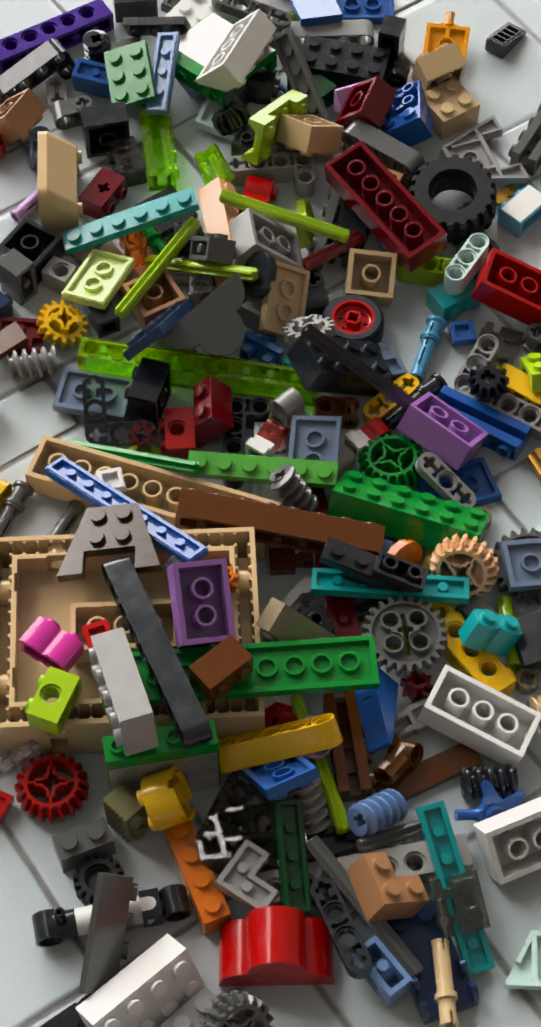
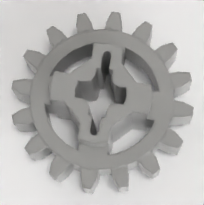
(293, 330)

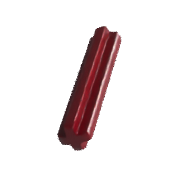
(331, 251)

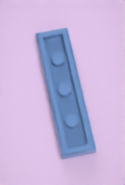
(164, 71)

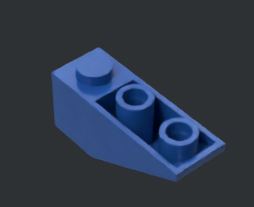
(378, 712)

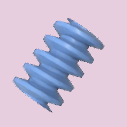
(376, 812)

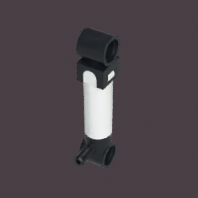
(150, 909)

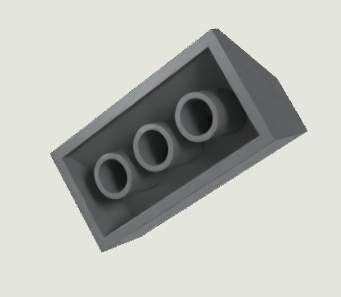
(107, 930)

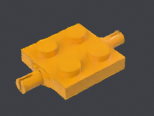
(446, 33)

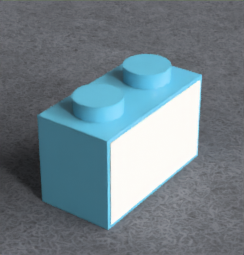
(521, 211)

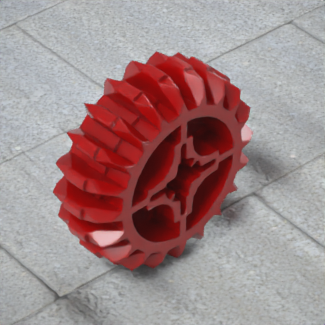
(73, 788)

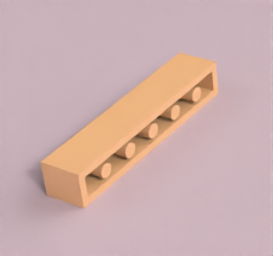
(216, 214)

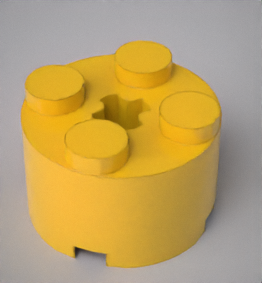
(166, 799)

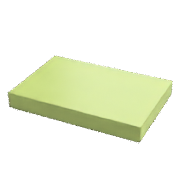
(98, 279)

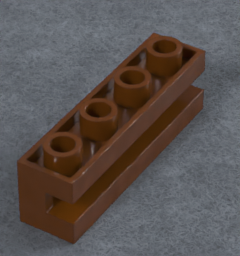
(350, 757)

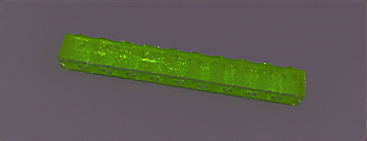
(190, 368)

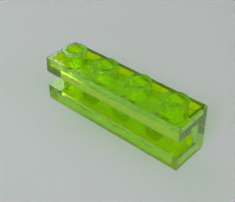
(158, 151)

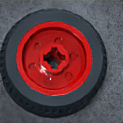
(356, 318)

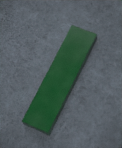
(292, 854)

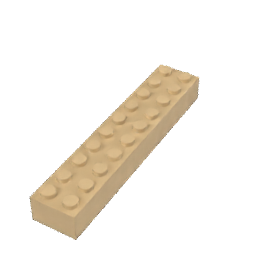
(146, 484)

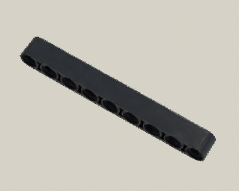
(157, 652)

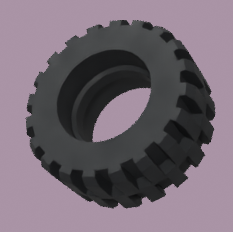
(460, 175)

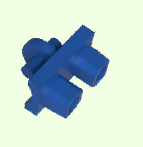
(261, 348)

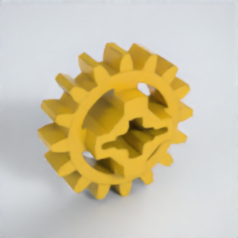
(62, 324)

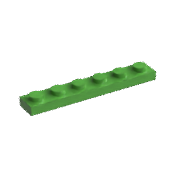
(258, 468)

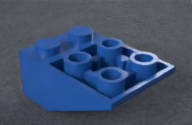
(409, 116)

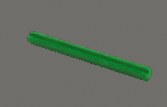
(160, 461)

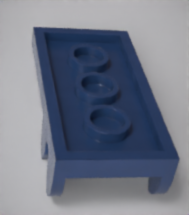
(417, 935)

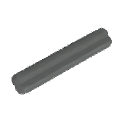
(389, 837)

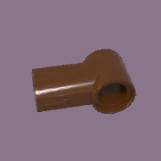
(399, 757)

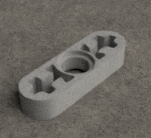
(445, 471)

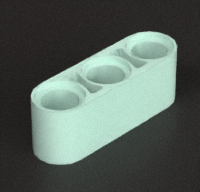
(465, 264)

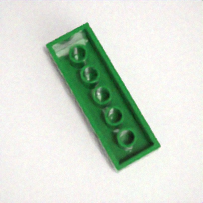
(405, 511)

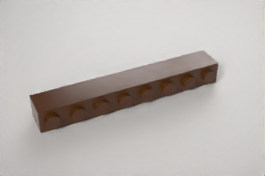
(275, 524)

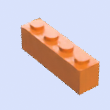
(200, 881)

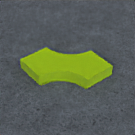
(304, 207)

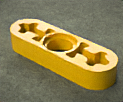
(386, 408)

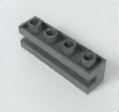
(528, 146)

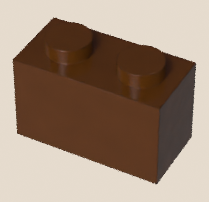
(221, 668)

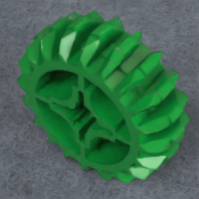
(395, 455)

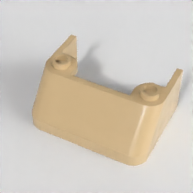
(57, 182)

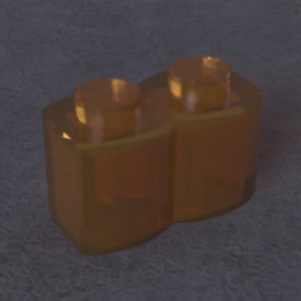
(134, 247)

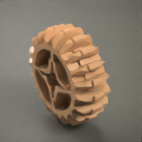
(459, 554)

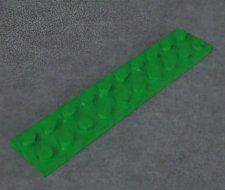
(290, 668)

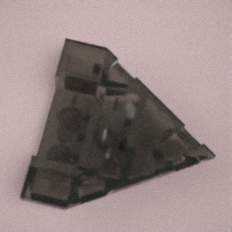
(236, 815)

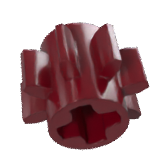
(145, 441)
(413, 692)

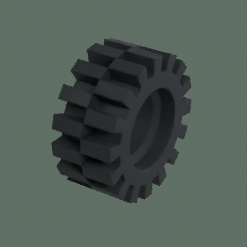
(87, 869)

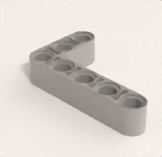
(521, 408)

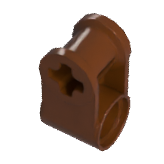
(338, 407)

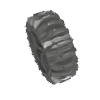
(247, 1011)

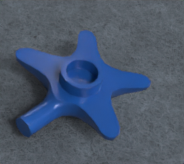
(490, 805)

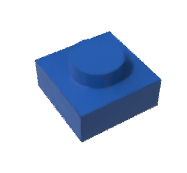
(462, 333)

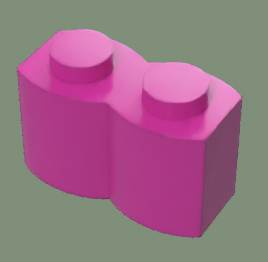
(51, 645)

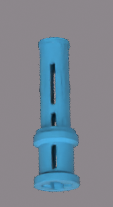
(429, 340)

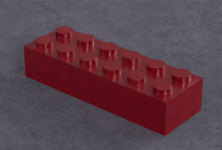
(385, 206)

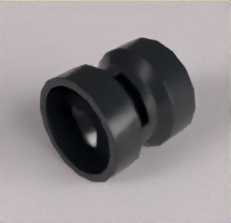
(398, 72)

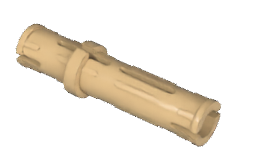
(445, 994)

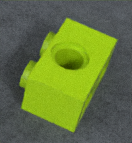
(54, 715)

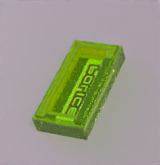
(215, 164)

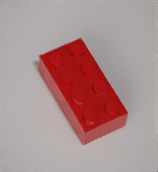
(509, 287)

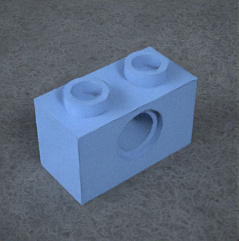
(387, 975)

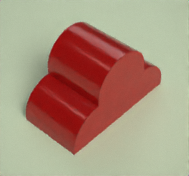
(275, 949)

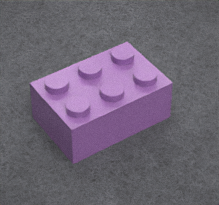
(442, 430)
(201, 602)

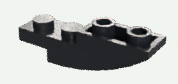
(377, 571)

